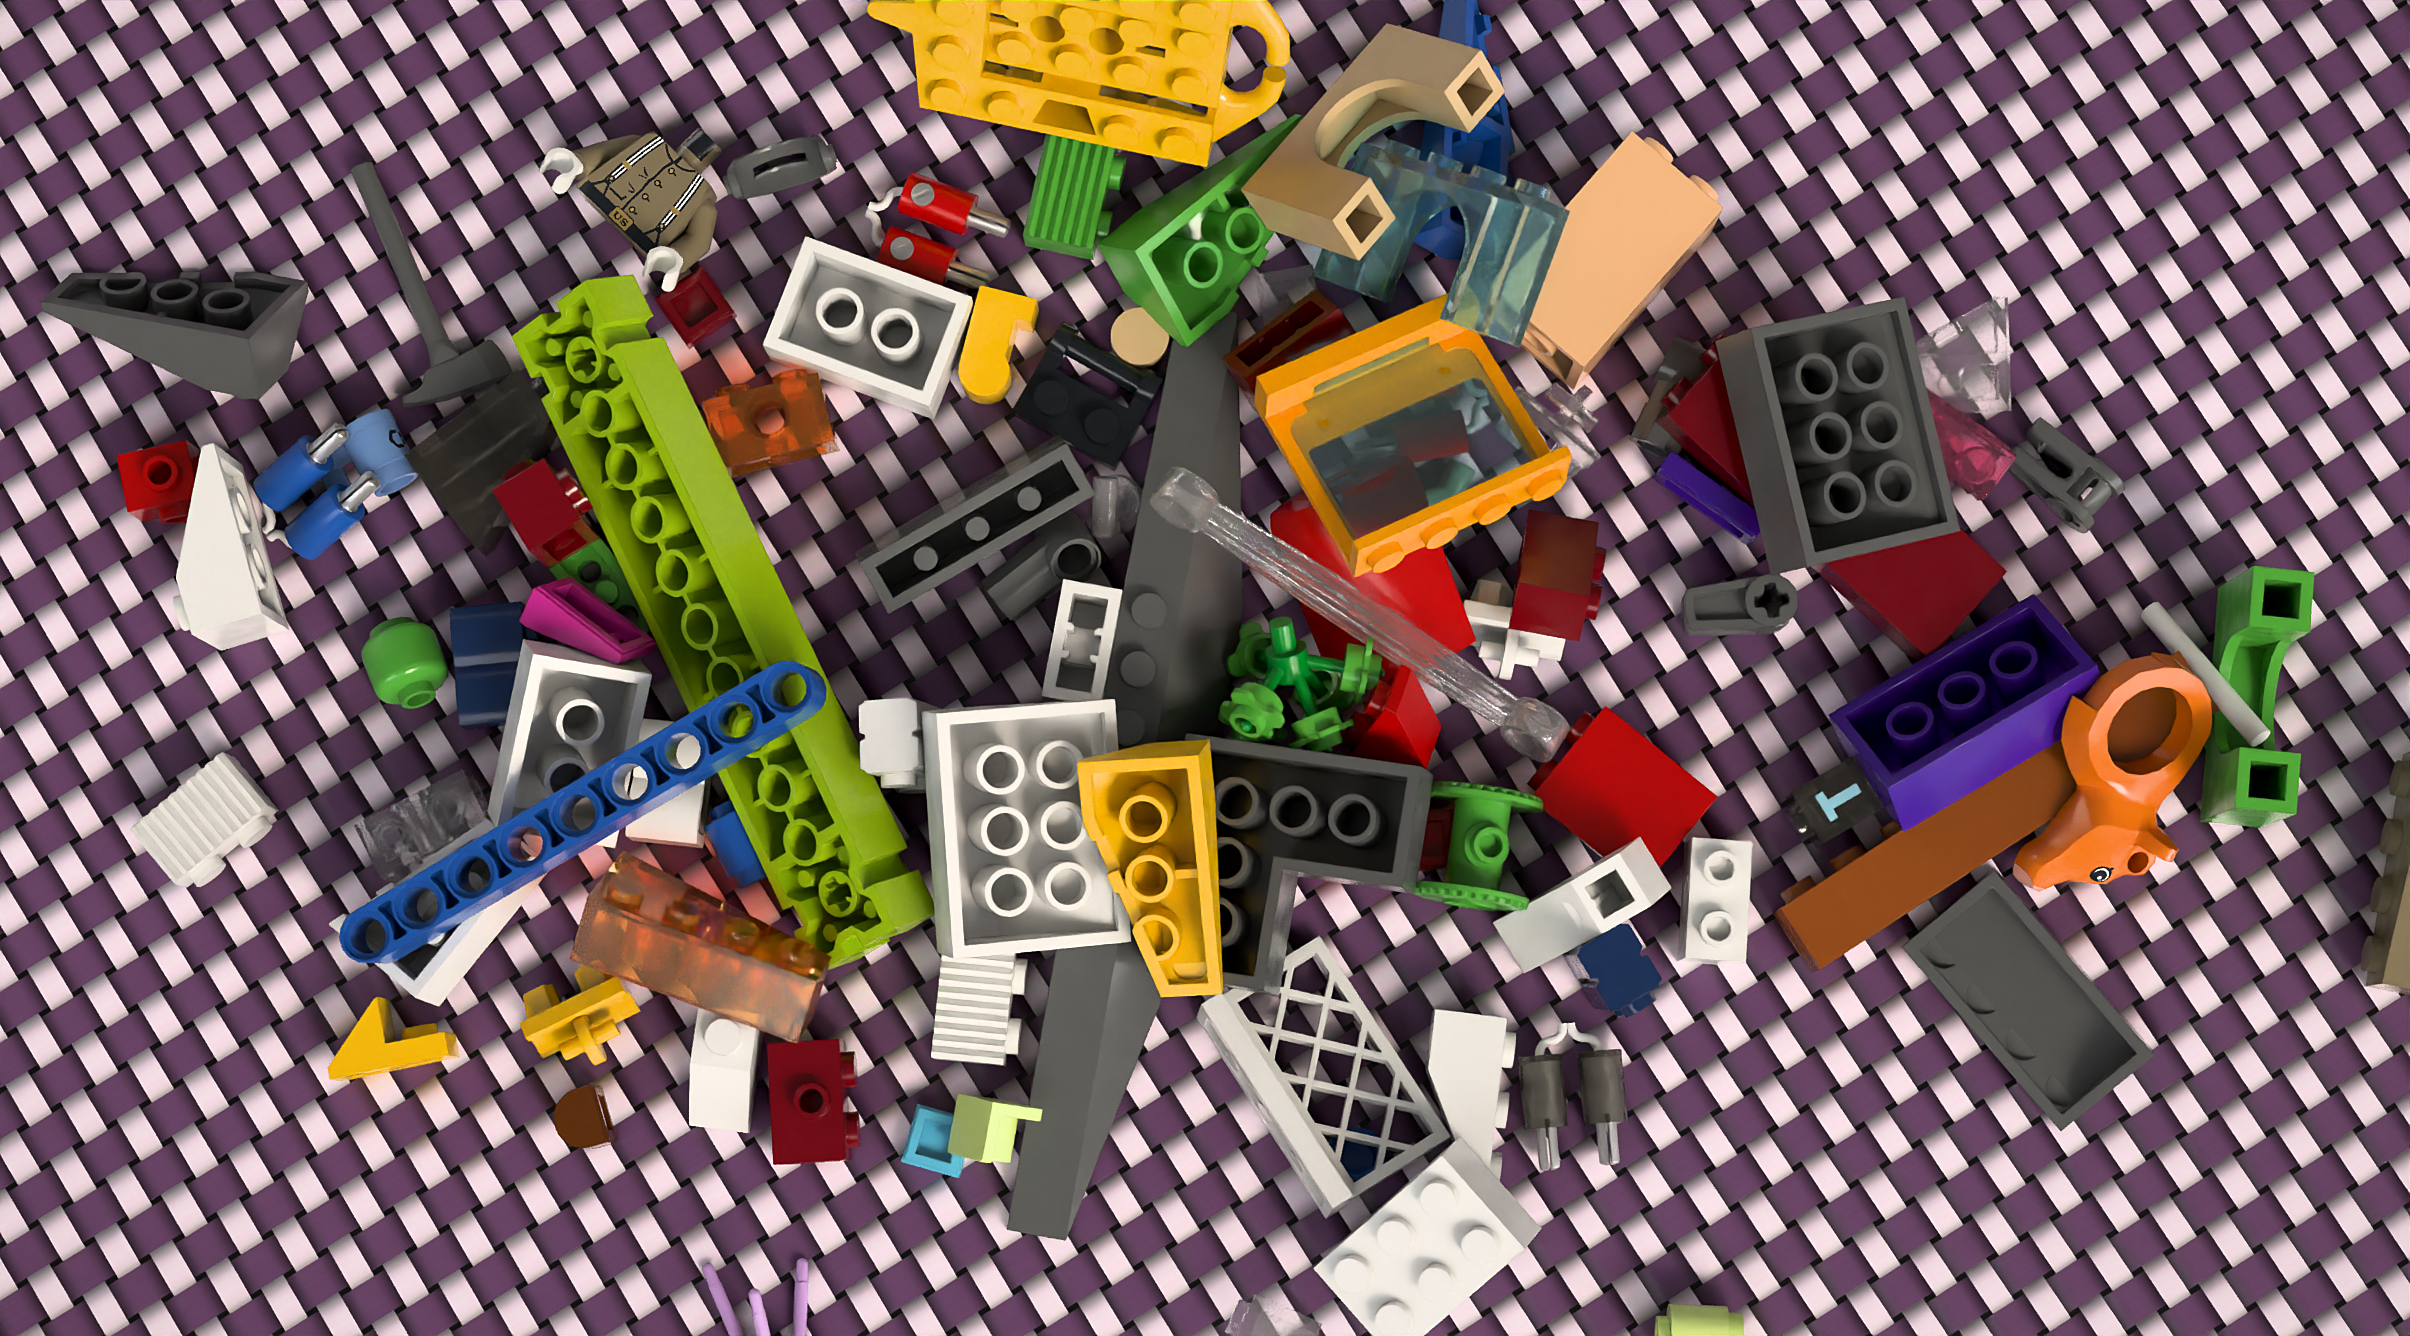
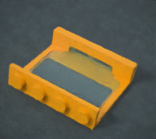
(1406, 437)

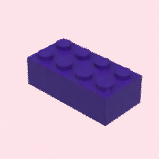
(1965, 711)

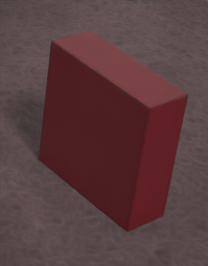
(695, 307)

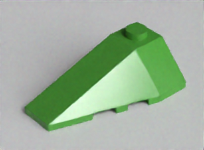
(1195, 243)

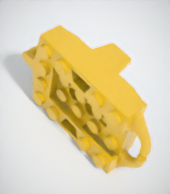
(1085, 59)

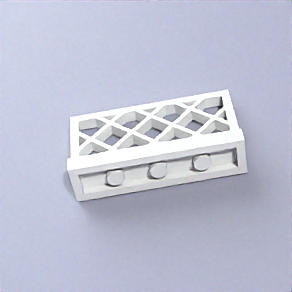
(1281, 1107)

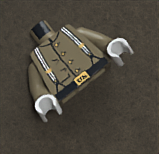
(647, 194)

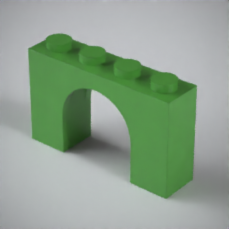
(2254, 627)

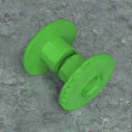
(1478, 846)

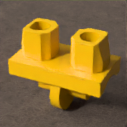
(580, 1021)

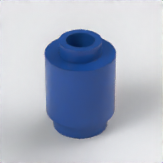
(733, 846)

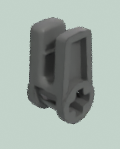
(2081, 472)
(1731, 608)

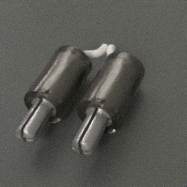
(1545, 1096)

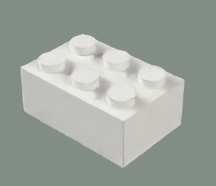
(869, 327)
(562, 723)
(1428, 1246)

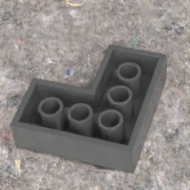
(1310, 818)

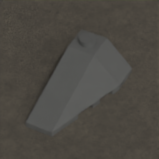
(210, 333)

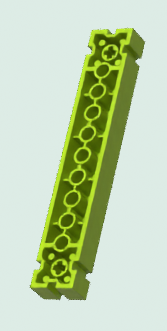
(720, 613)

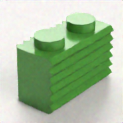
(1072, 196)

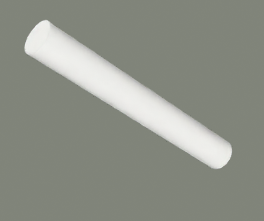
(2218, 688)

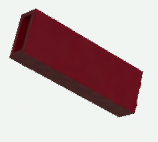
(1907, 591)

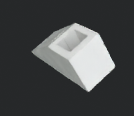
(1584, 906)
(1465, 1077)

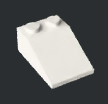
(223, 560)

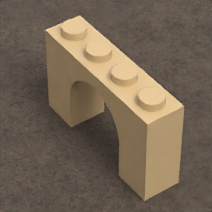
(1393, 80)

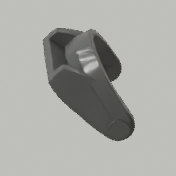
(746, 184)

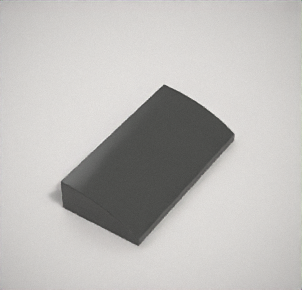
(2028, 999)

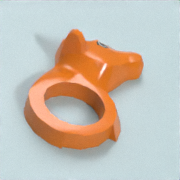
(2111, 817)

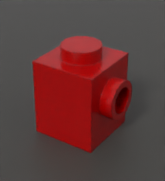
(159, 481)

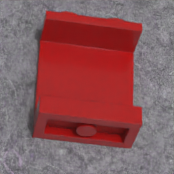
(1620, 789)

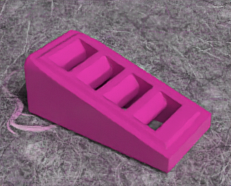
(584, 621)

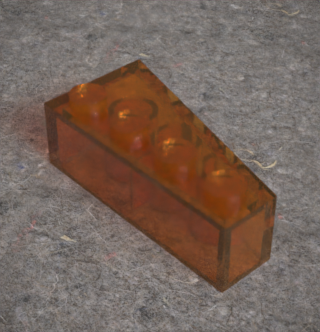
(698, 950)

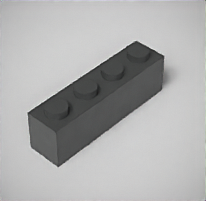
(974, 523)

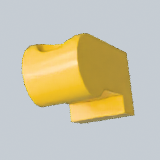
(990, 342)

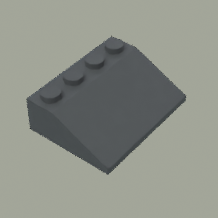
(1837, 435)

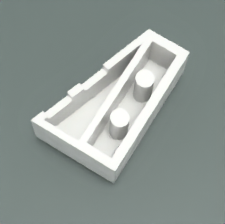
(440, 964)

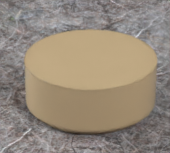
(1138, 339)

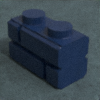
(1615, 971)

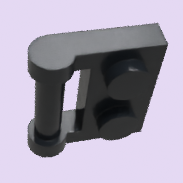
(1077, 412)

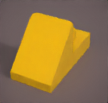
(374, 1048)

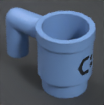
(375, 447)

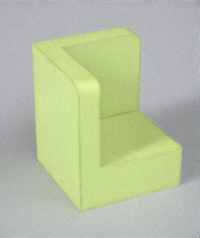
(987, 1127)

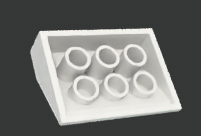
(1010, 828)

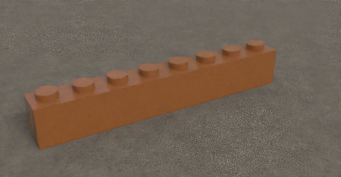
(1916, 864)

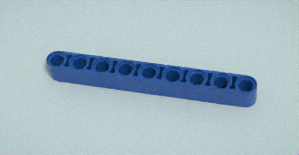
(554, 814)

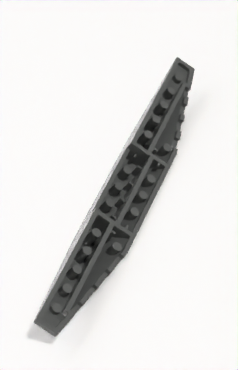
(1167, 681)

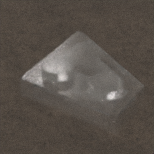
(1970, 359)

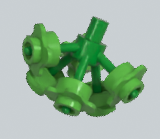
(1321, 690)

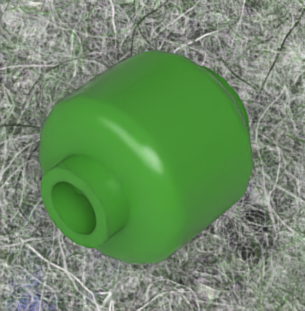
(404, 662)

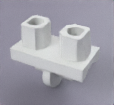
(1496, 641)

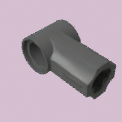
(1679, 361)
(1043, 565)

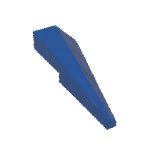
(1485, 146)

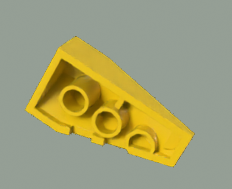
(1158, 838)

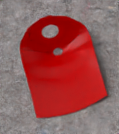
(1415, 588)

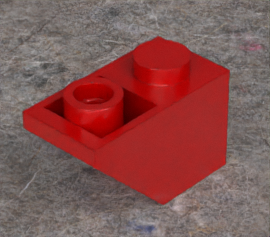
(1395, 723)

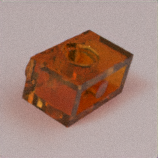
(804, 435)

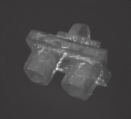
(1556, 426)

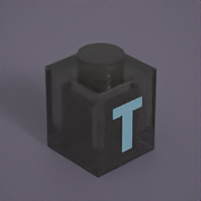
(1832, 803)

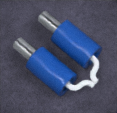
(295, 475)

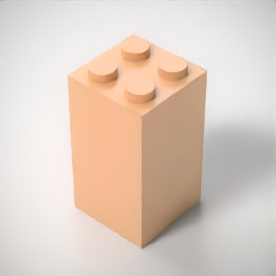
(1616, 254)

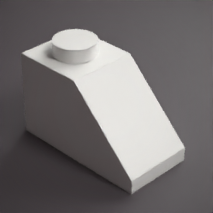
(723, 1072)

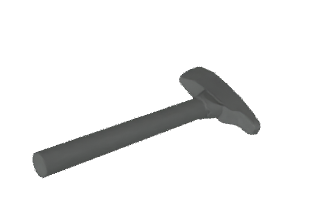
(450, 371)

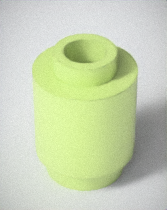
(1699, 1321)

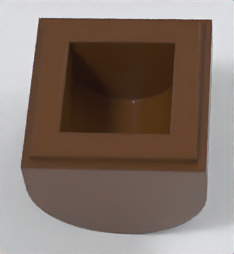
(584, 1118)

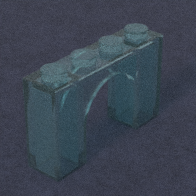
(1506, 246)

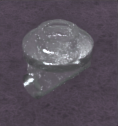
(1114, 505)

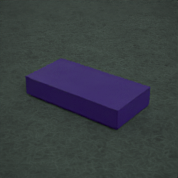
(1708, 498)

